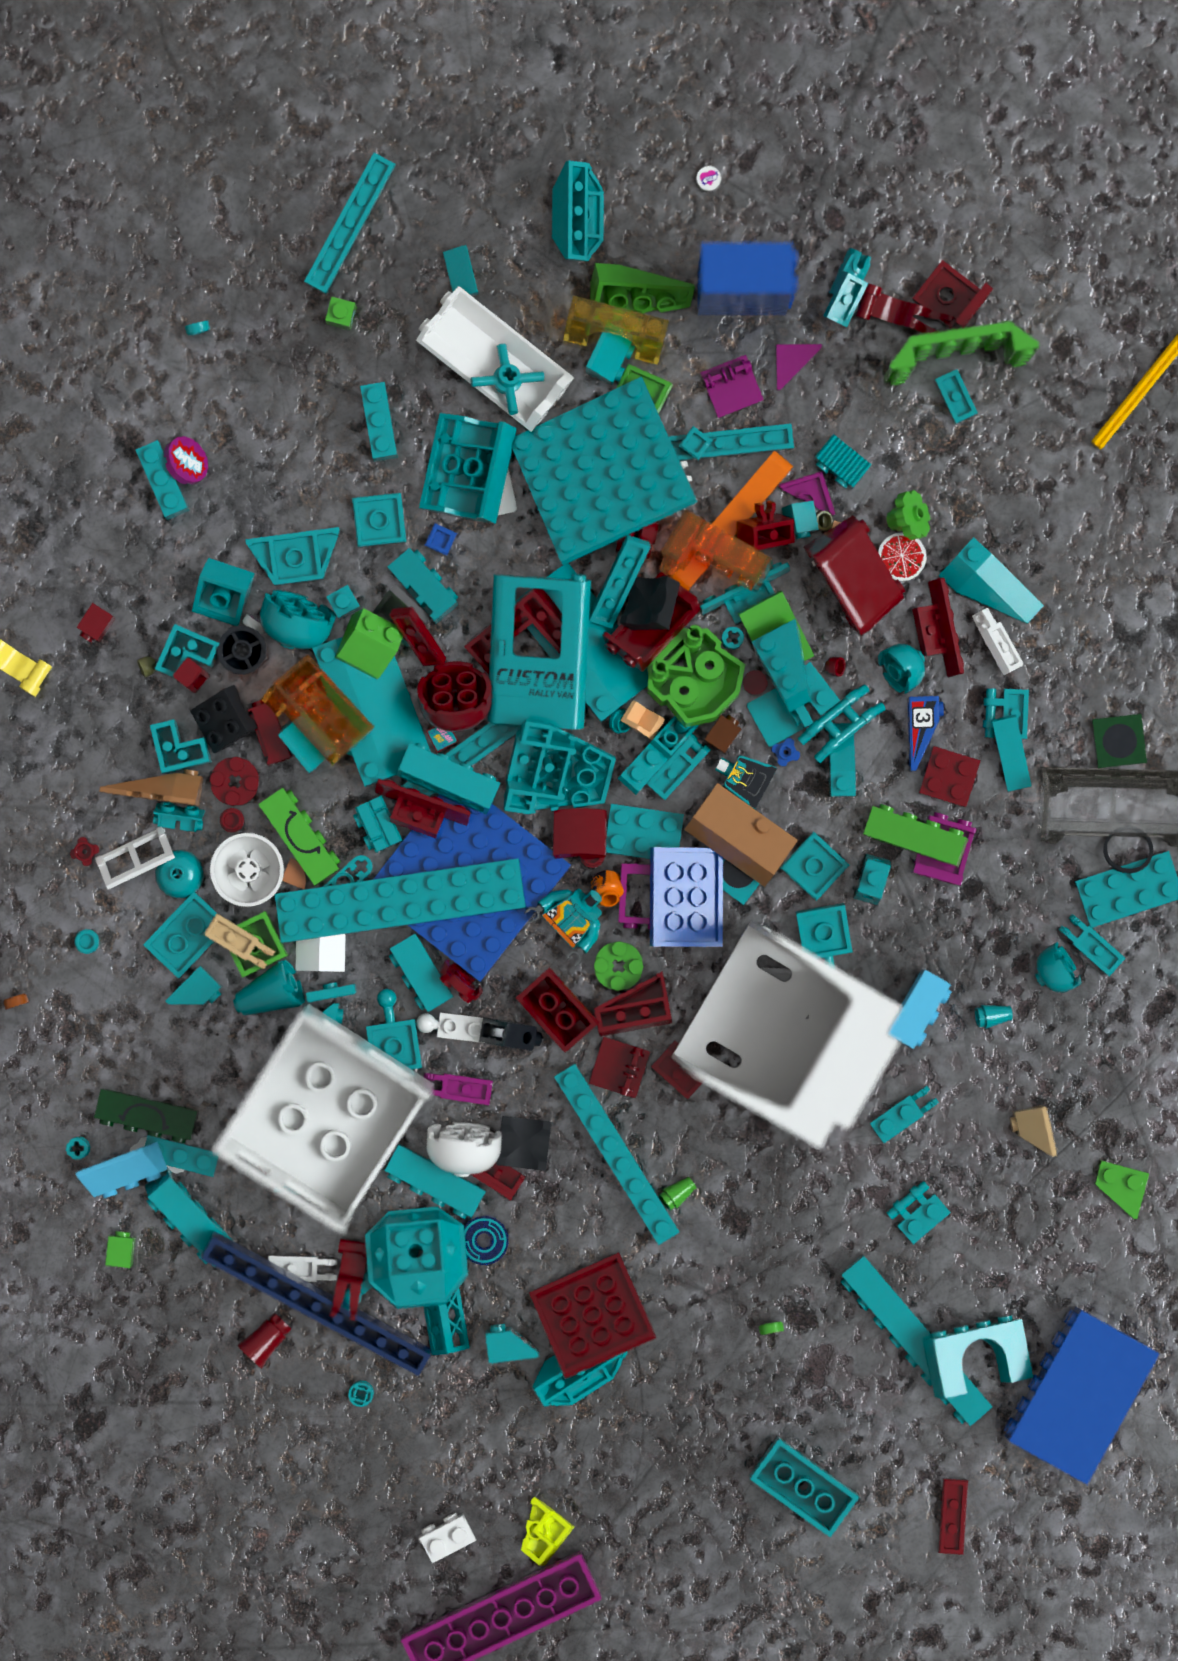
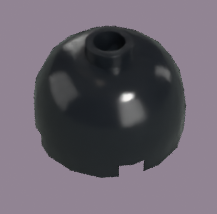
(241, 637)

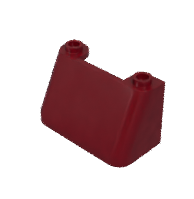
(856, 574)

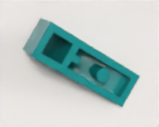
(842, 767)

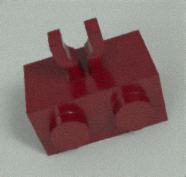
(767, 528)

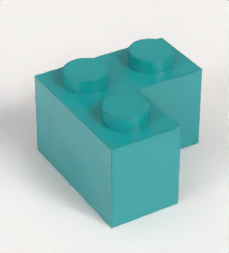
(185, 644)
(174, 754)

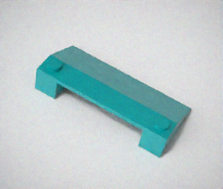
(608, 678)
(384, 704)

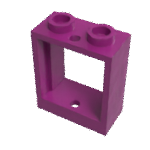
(639, 869)

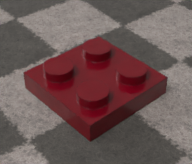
(949, 776)

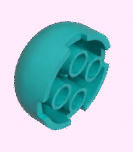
(295, 620)

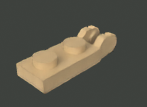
(236, 940)

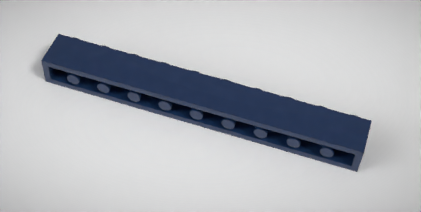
(315, 1303)

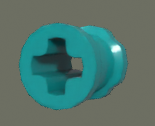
(731, 645)
(74, 1154)

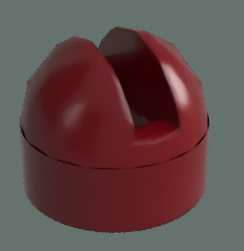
(835, 666)

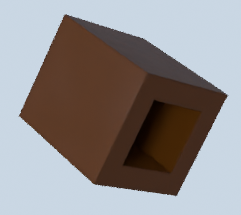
(723, 733)

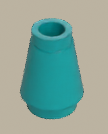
(992, 1015)

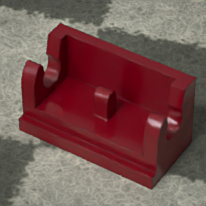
(501, 1179)

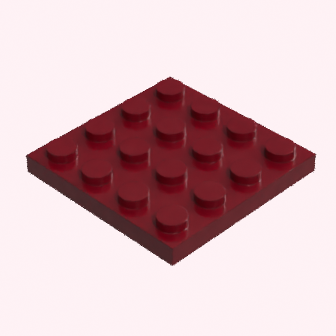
(592, 1315)

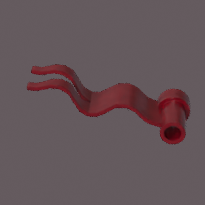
(896, 311)
(351, 1273)

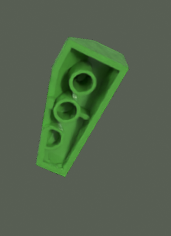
(638, 289)

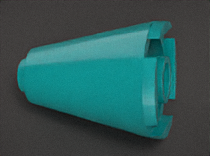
(270, 991)

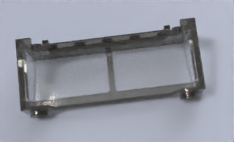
(1108, 803)

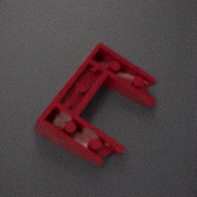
(533, 608)

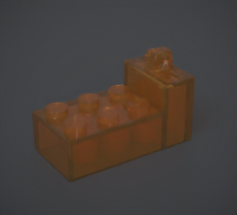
(714, 547)
(318, 709)

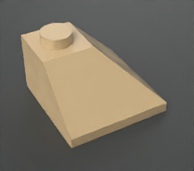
(1034, 1127)

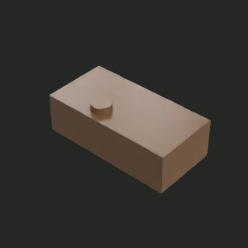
(741, 835)

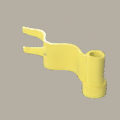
(23, 668)

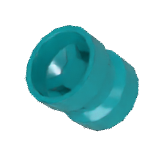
(364, 1392)

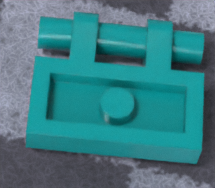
(1013, 703)
(923, 1218)

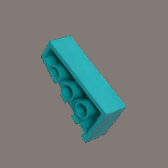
(182, 1211)

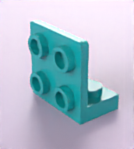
(774, 718)

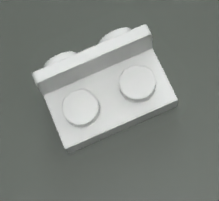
(447, 1537)

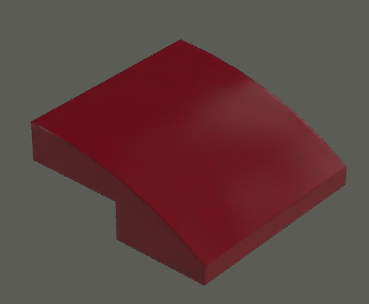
(580, 833)

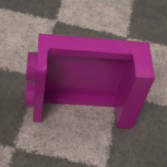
(939, 870)

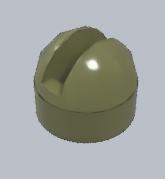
(824, 520)
(147, 666)

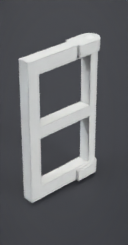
(139, 868)

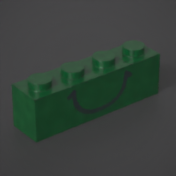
(146, 1114)

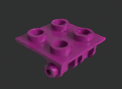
(732, 386)

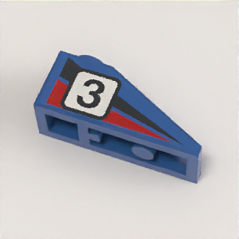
(922, 722)

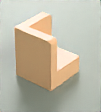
(642, 720)

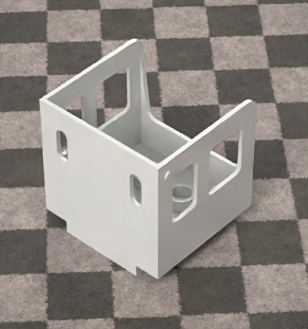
(791, 1066)
(324, 1117)

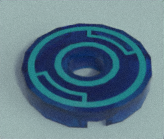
(498, 1235)

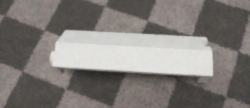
(467, 340)

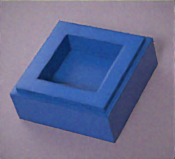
(440, 539)

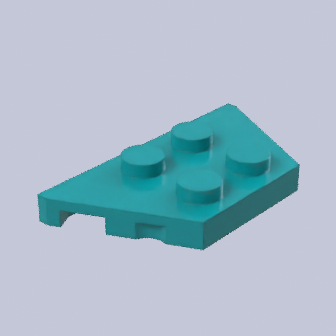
(295, 555)

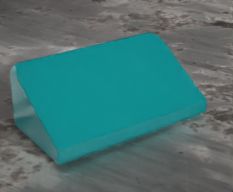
(460, 270)

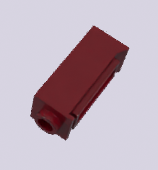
(268, 732)

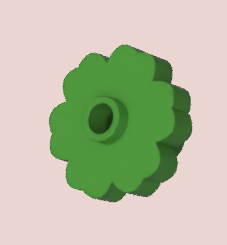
(909, 515)

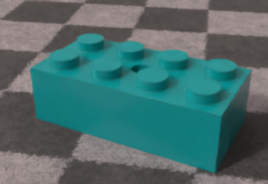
(821, 1503)

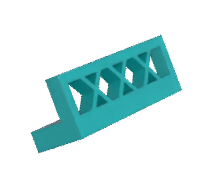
(441, 1328)

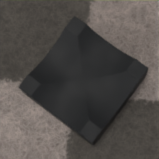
(650, 603)
(223, 719)
(524, 1143)

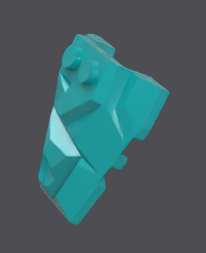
(554, 770)

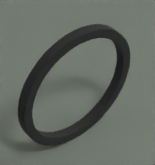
(1124, 870)

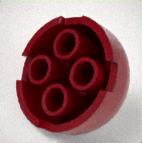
(455, 696)

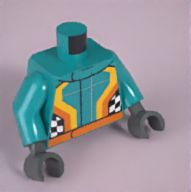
(572, 916)

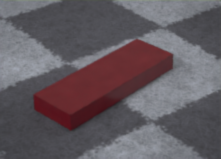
(417, 636)
(953, 1516)

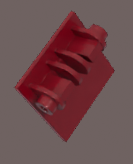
(619, 1067)

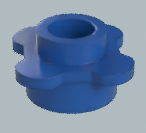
(792, 754)

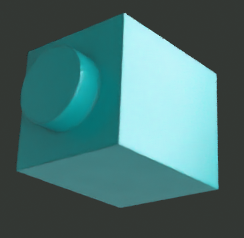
(804, 518)
(343, 602)

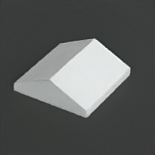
(321, 954)

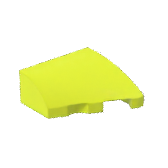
(544, 1532)

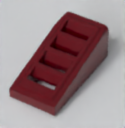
(191, 675)

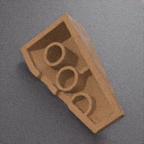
(171, 788)

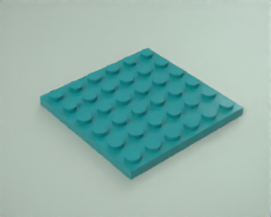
(602, 471)

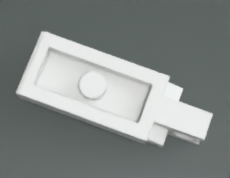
(997, 641)

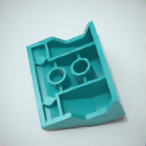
(467, 467)

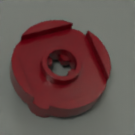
(232, 795)
(461, 980)

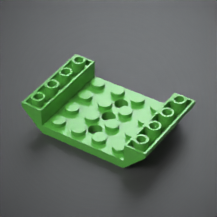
(1016, 344)

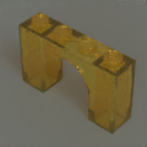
(592, 316)

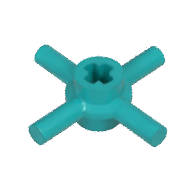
(507, 379)

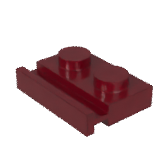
(674, 1074)

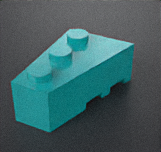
(423, 584)
(784, 663)

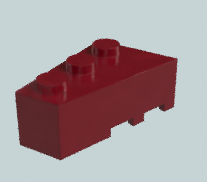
(636, 1009)

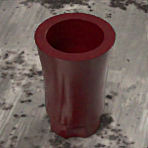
(265, 1340)

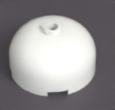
(463, 1147)

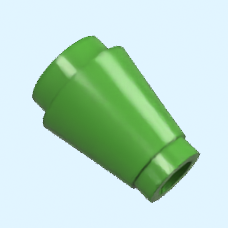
(677, 1193)

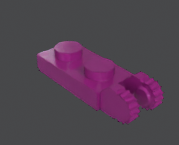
(462, 1088)

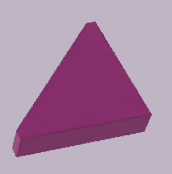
(791, 359)
(810, 489)

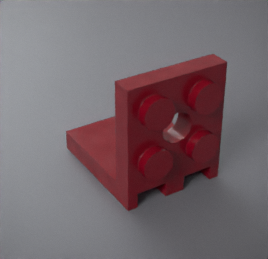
(966, 295)

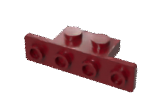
(937, 629)
(420, 811)

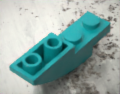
(655, 755)

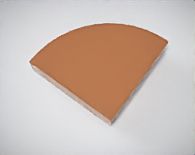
(295, 874)

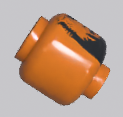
(609, 887)

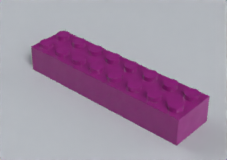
(506, 1613)

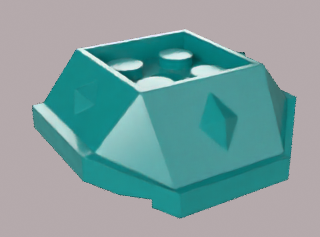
(421, 1280)

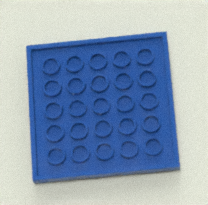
(478, 939)

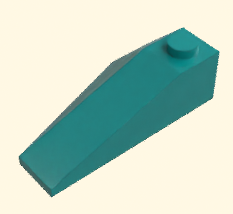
(986, 580)

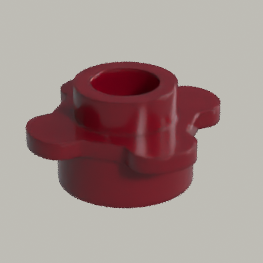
(77, 853)

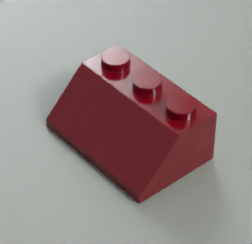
(557, 1010)

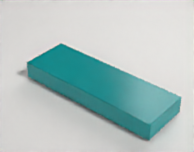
(1011, 753)

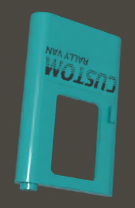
(539, 686)

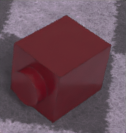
(95, 623)

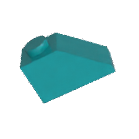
(197, 989)

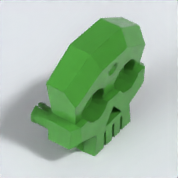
(708, 690)

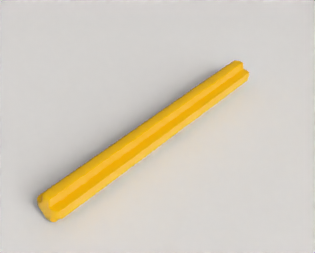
(1136, 394)

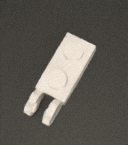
(305, 1266)

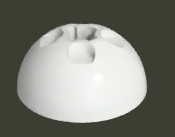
(239, 852)

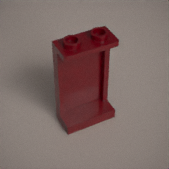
(643, 646)

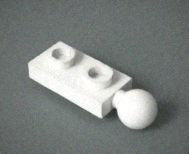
(451, 1026)

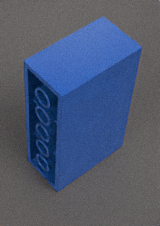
(746, 278)
(1080, 1394)

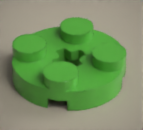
(617, 980)

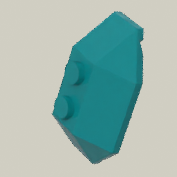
(577, 211)
(557, 1390)

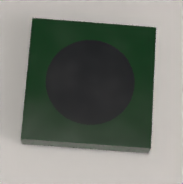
(1119, 741)

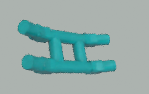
(838, 736)

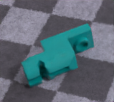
(848, 287)

